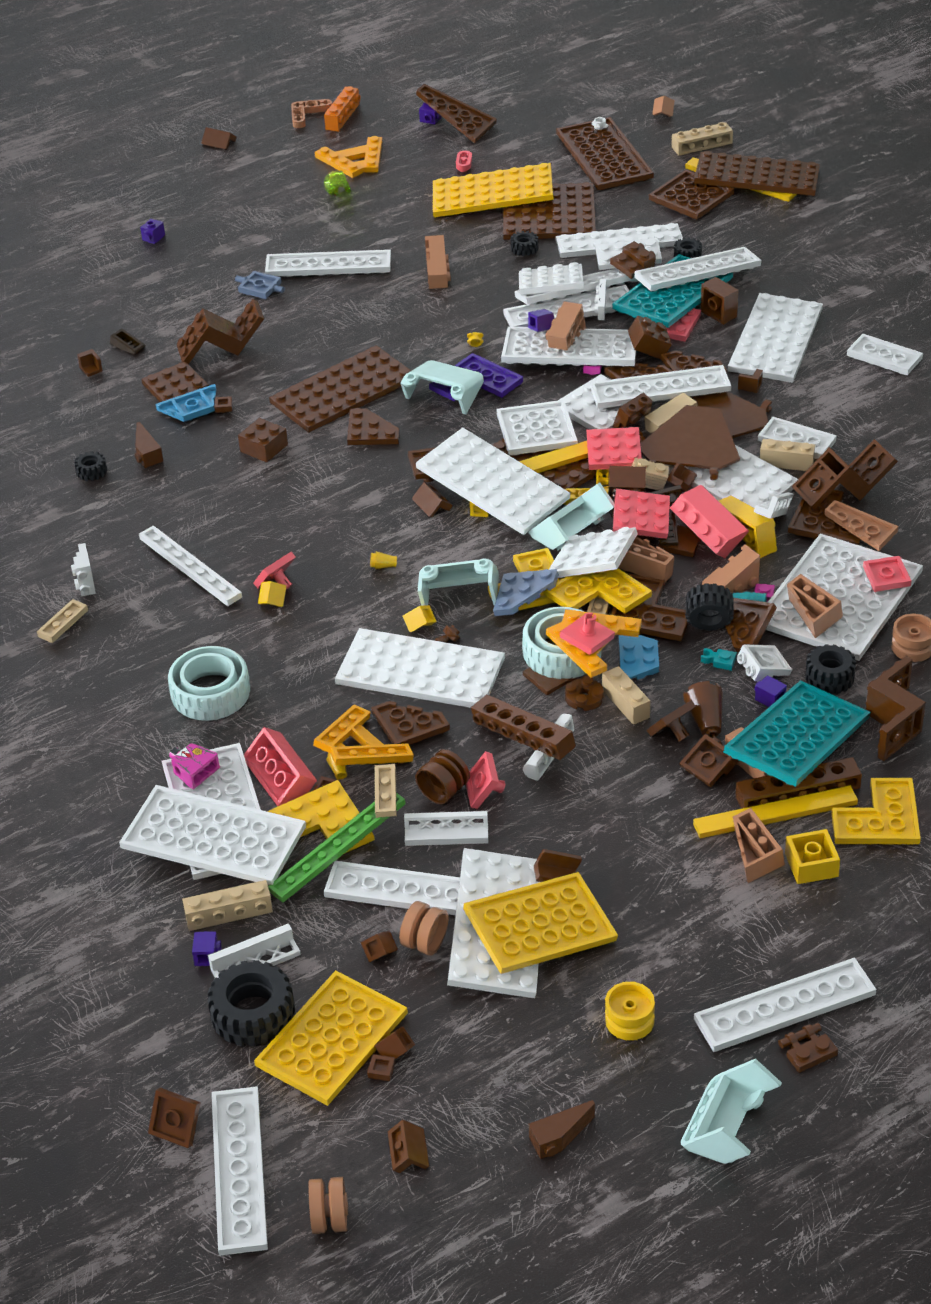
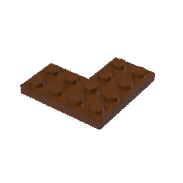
(812, 522)
(656, 619)

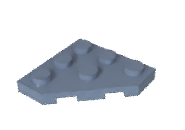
(522, 588)

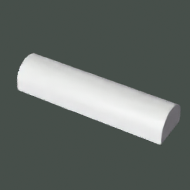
(540, 761)

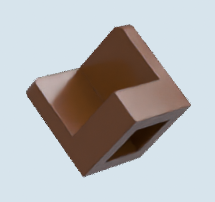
(89, 362)
(750, 383)
(681, 476)
(379, 945)
(395, 1044)

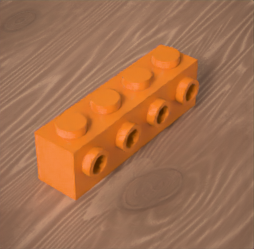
(342, 108)

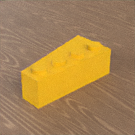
(761, 529)

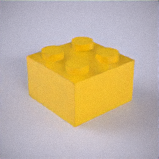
(812, 856)

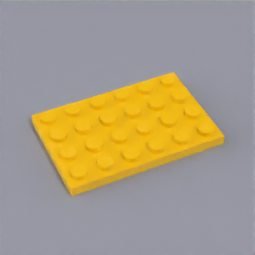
(539, 922)
(331, 1037)

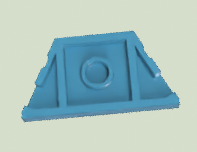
(190, 404)
(638, 656)

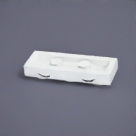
(600, 299)

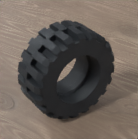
(248, 981)

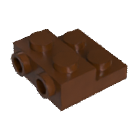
(633, 258)
(633, 411)
(708, 761)

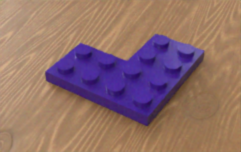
(496, 378)

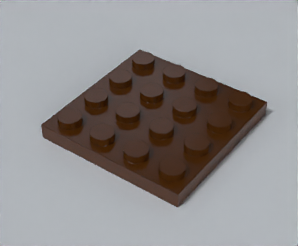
(688, 197)

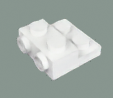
(83, 571)
(763, 661)

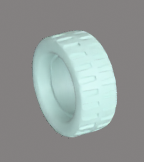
(543, 656)
(213, 701)

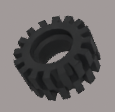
(524, 243)
(688, 247)
(90, 465)

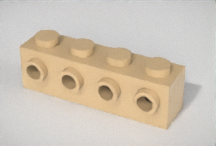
(702, 138)
(227, 905)

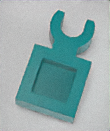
(721, 659)

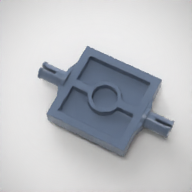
(259, 284)

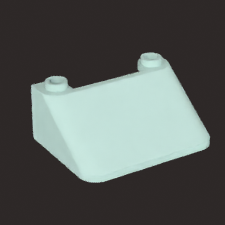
(463, 382)

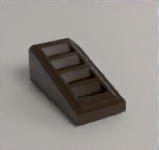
(120, 338)
(672, 532)

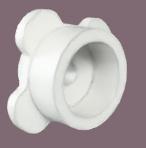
(599, 123)

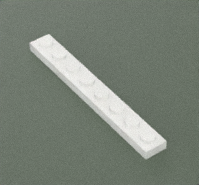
(190, 565)

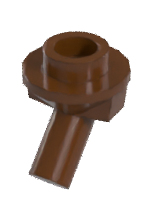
(451, 633)

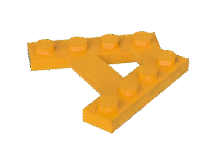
(343, 159)
(592, 664)
(372, 749)

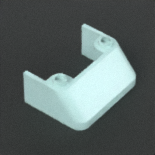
(573, 518)
(458, 574)
(723, 1109)

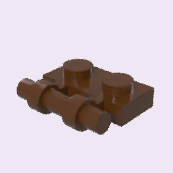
(810, 1053)

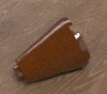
(708, 706)

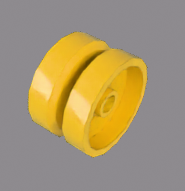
(629, 1010)

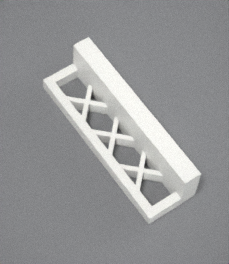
(776, 507)
(446, 832)
(254, 948)

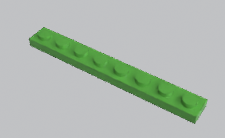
(328, 852)

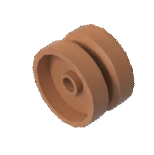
(912, 637)
(423, 928)
(328, 1205)

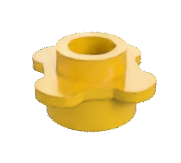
(475, 339)

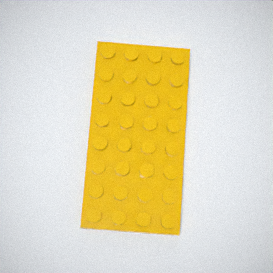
(492, 190)

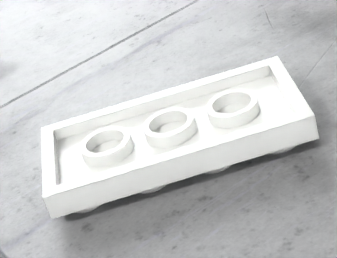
(609, 250)
(884, 354)
(788, 431)

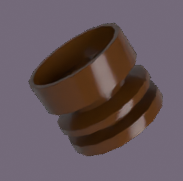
(442, 776)

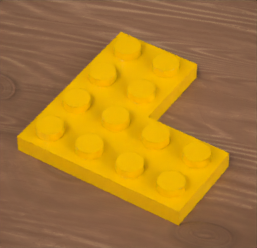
(533, 561)
(611, 585)
(323, 809)
(888, 822)

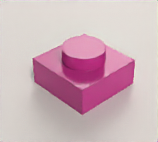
(592, 370)
(764, 588)

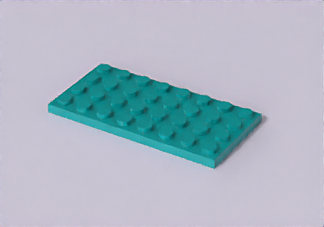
(664, 304)
(796, 733)

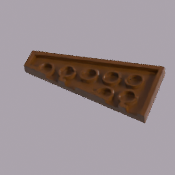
(462, 116)

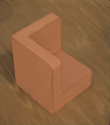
(663, 105)

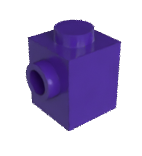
(428, 114)
(152, 231)
(540, 320)
(769, 691)
(204, 945)

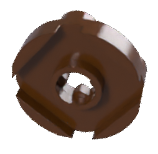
(575, 697)

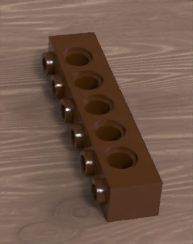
(523, 727)
(822, 778)

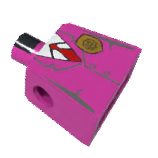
(194, 764)

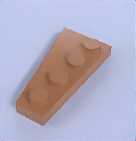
(861, 524)

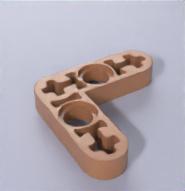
(300, 108)

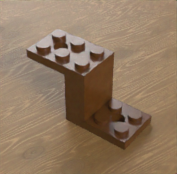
(220, 331)
(833, 470)
(895, 708)

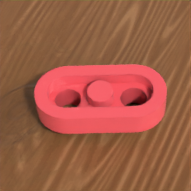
(463, 161)

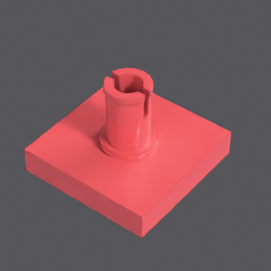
(275, 571)
(887, 573)
(587, 634)
(483, 780)

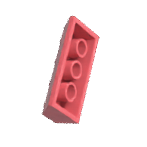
(709, 520)
(278, 767)

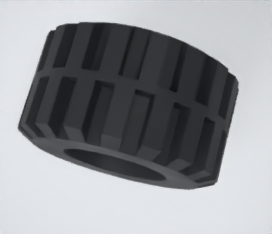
(709, 606)
(830, 668)

